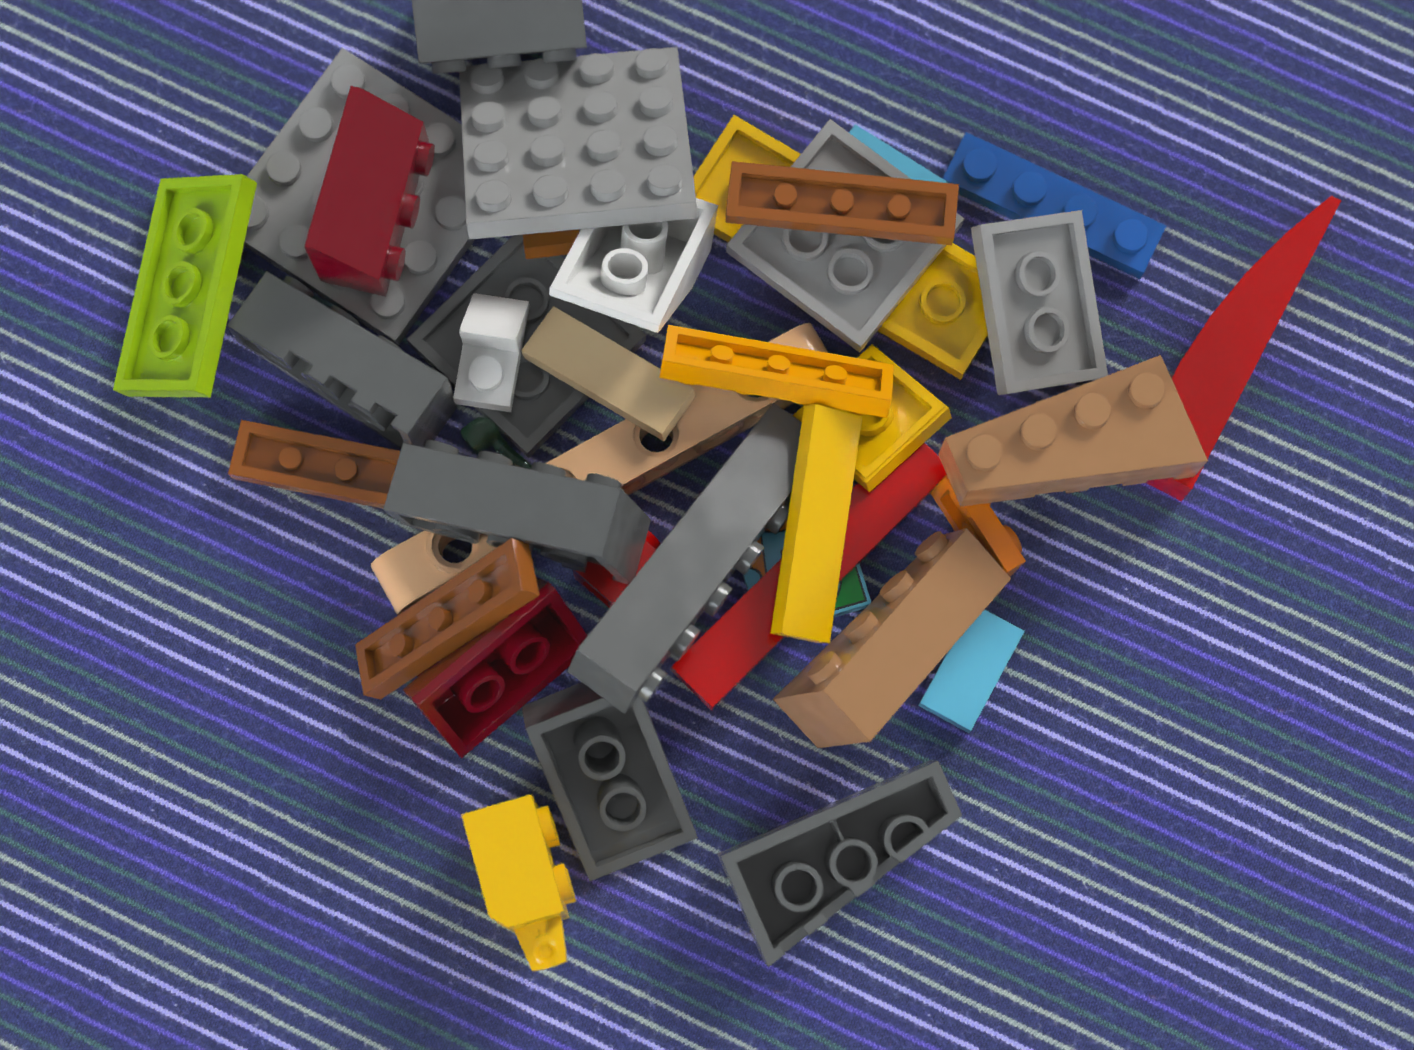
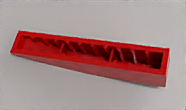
(1236, 334)

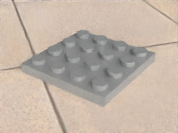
(575, 144)
(291, 181)

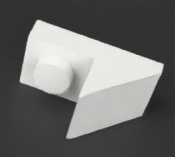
(490, 352)

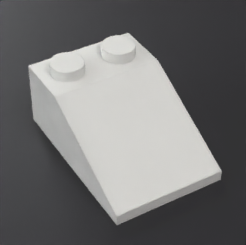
(637, 268)

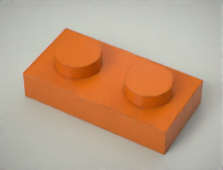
(983, 524)

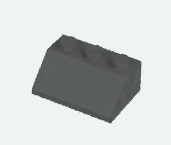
(496, 30)

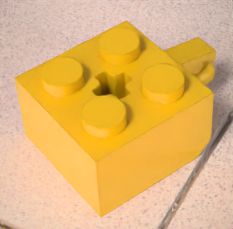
(520, 876)

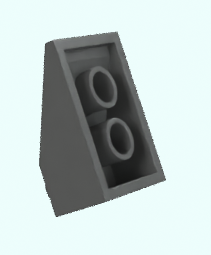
(607, 778)

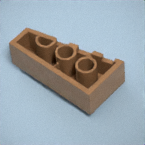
(1088, 437)
(893, 642)

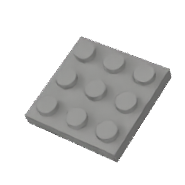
(837, 278)

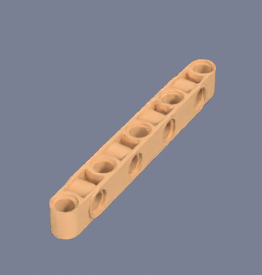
(712, 418)

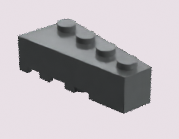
(541, 506)

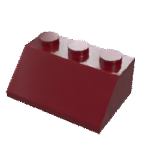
(368, 195)
(498, 670)

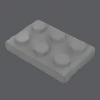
(1039, 302)

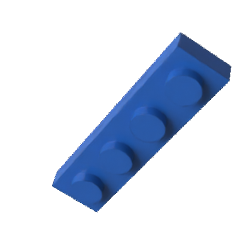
(1027, 190)

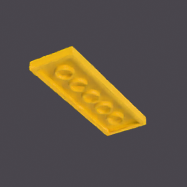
(939, 315)

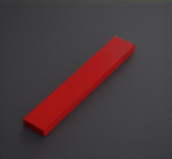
(744, 631)

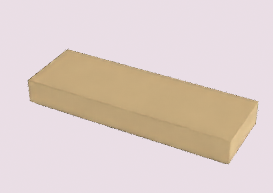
(608, 373)

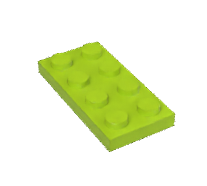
(185, 286)

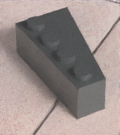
(344, 362)
(823, 860)

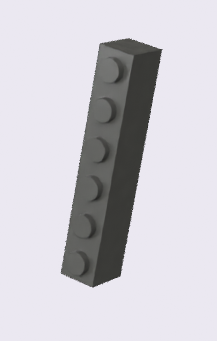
(692, 566)

